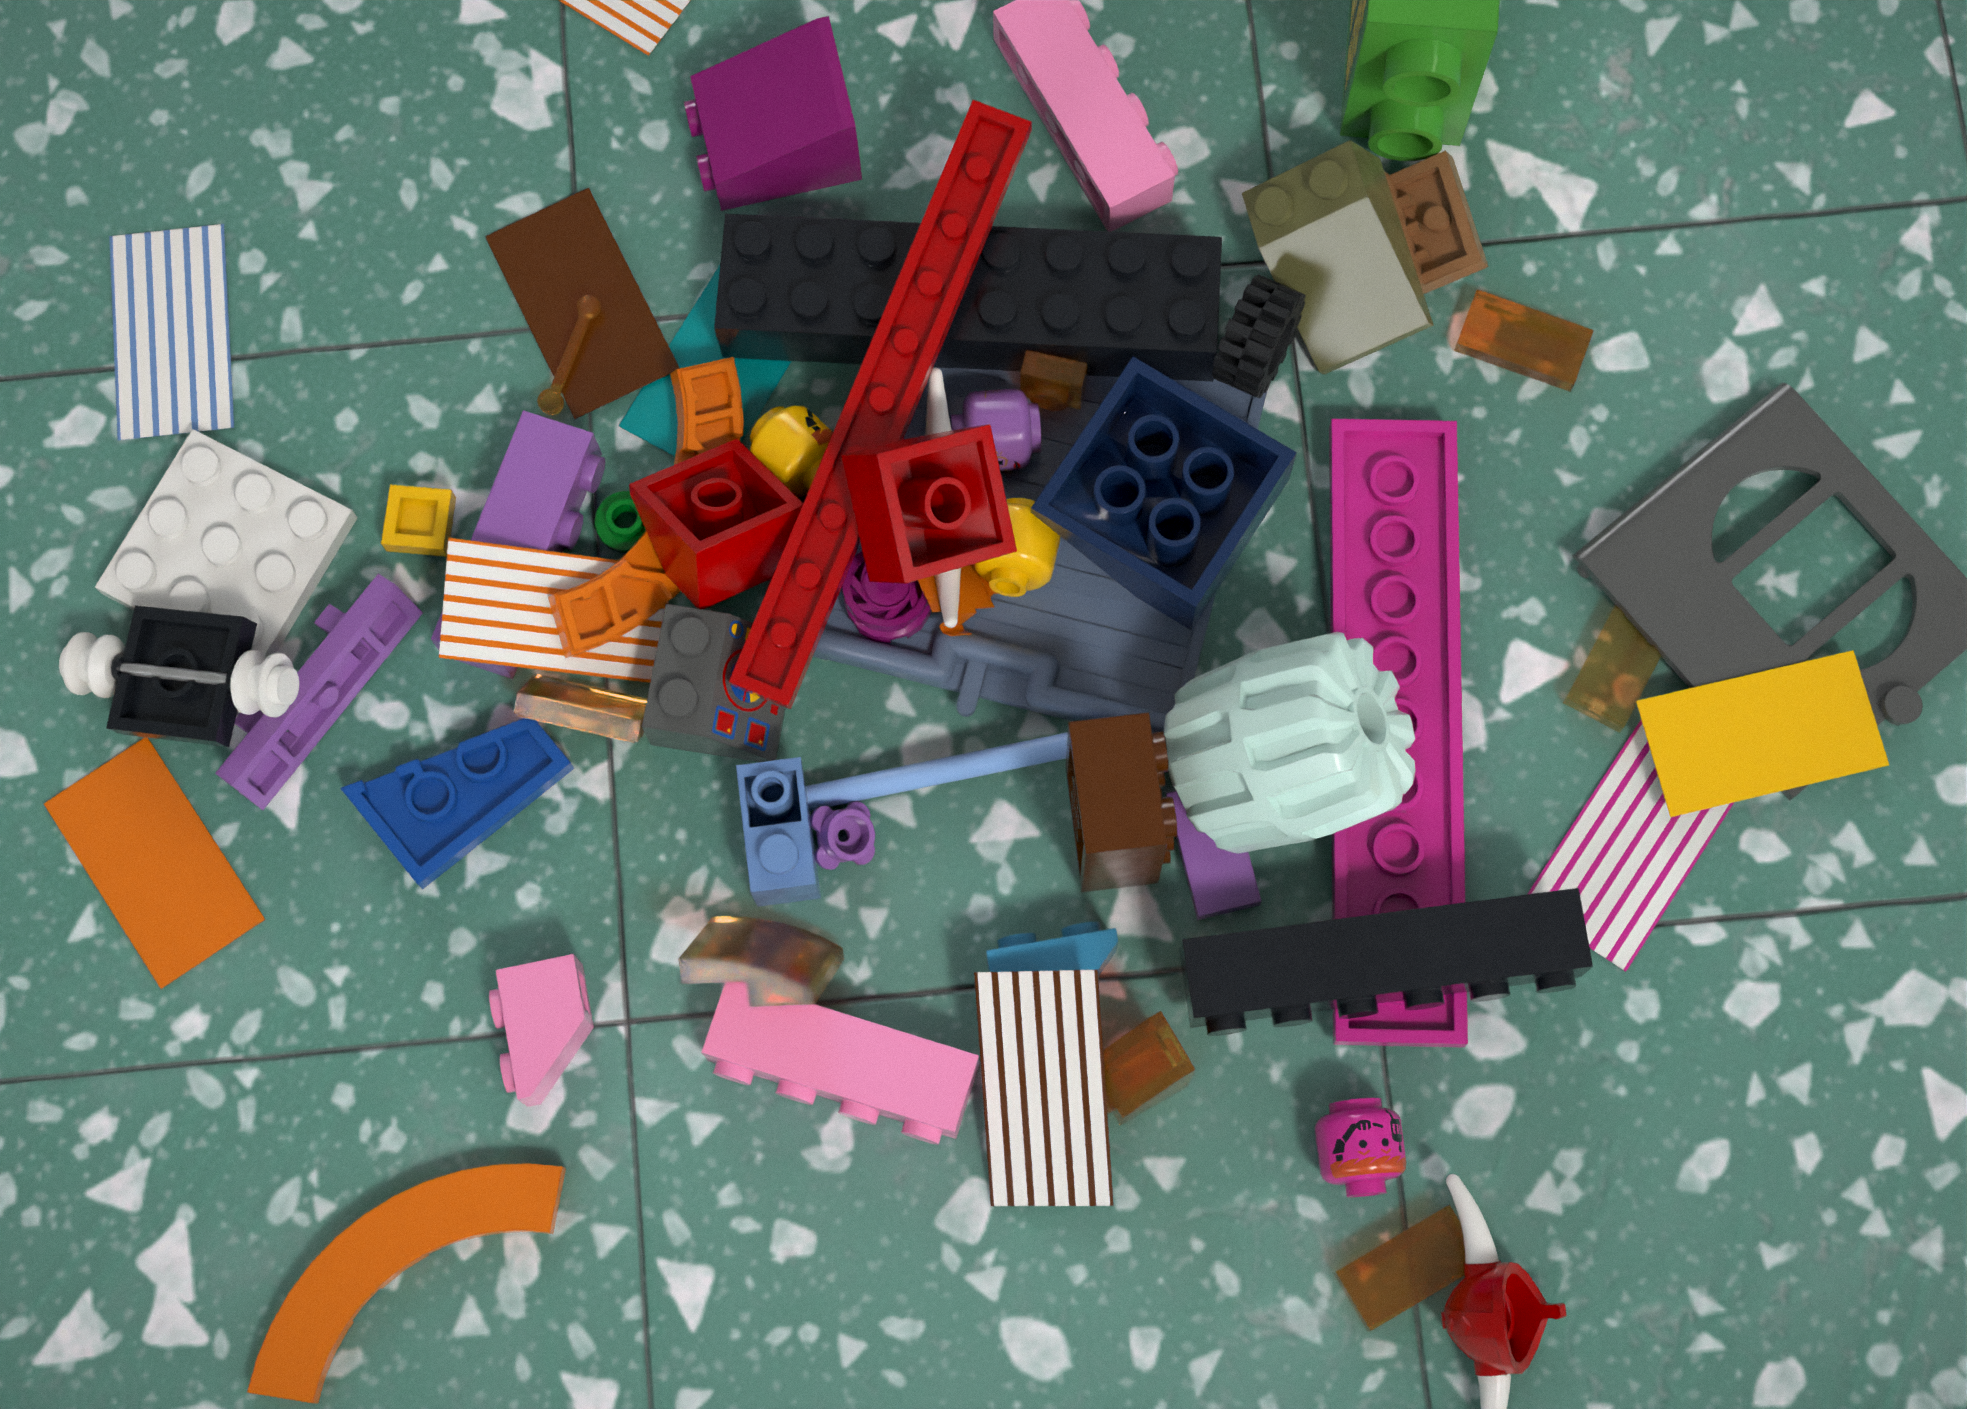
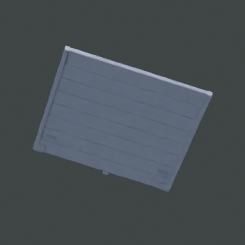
(1061, 649)

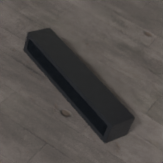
(1385, 959)

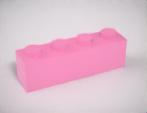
(1086, 108)
(843, 1060)

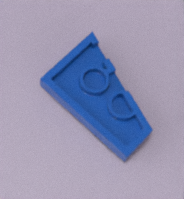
(452, 802)

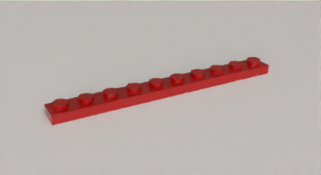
(881, 399)

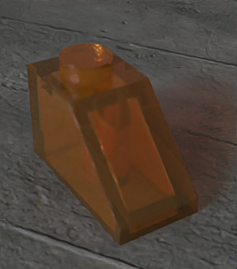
(1144, 1068)

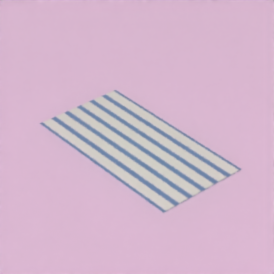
(171, 332)

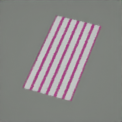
(1628, 853)

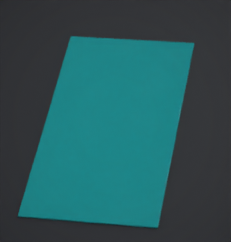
(654, 409)

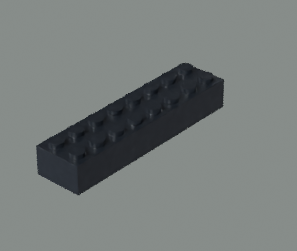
(1079, 295)

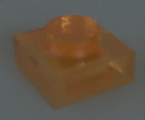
(1053, 381)

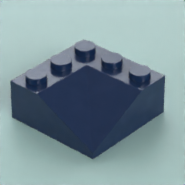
(1164, 491)

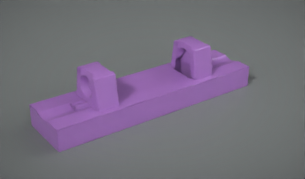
(327, 685)

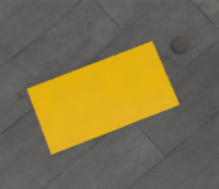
(1762, 733)

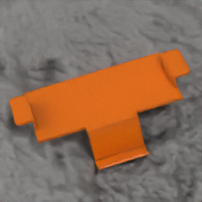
(973, 595)

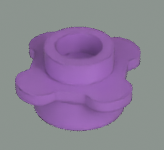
(860, 835)

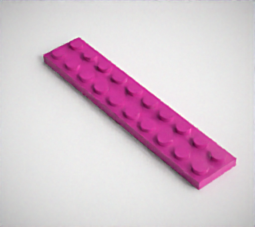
(1401, 593)

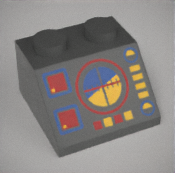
(691, 695)

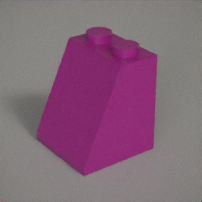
(775, 119)

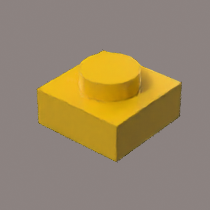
(418, 520)

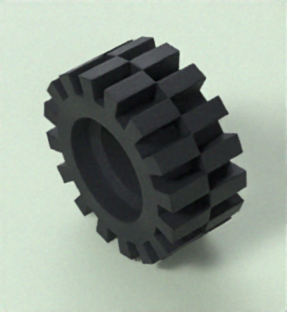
(1258, 336)

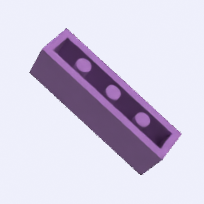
(538, 494)

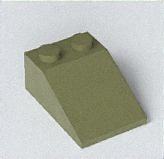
(1340, 242)

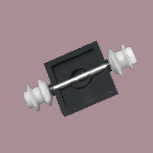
(180, 675)

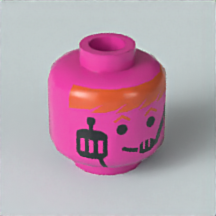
(1360, 1146)

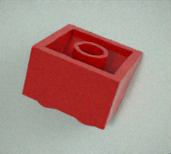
(929, 504)
(716, 521)

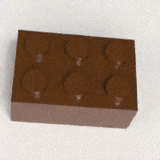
(1117, 801)

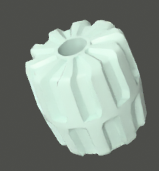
(1289, 744)

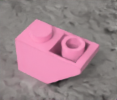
(544, 1021)

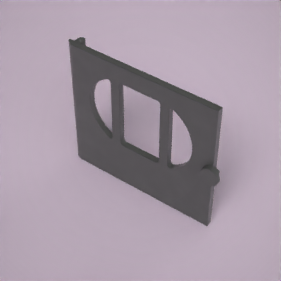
(1665, 579)

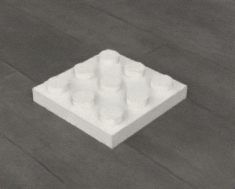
(228, 542)

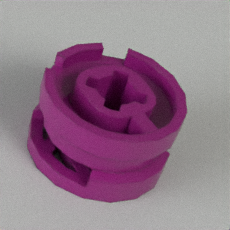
(883, 609)

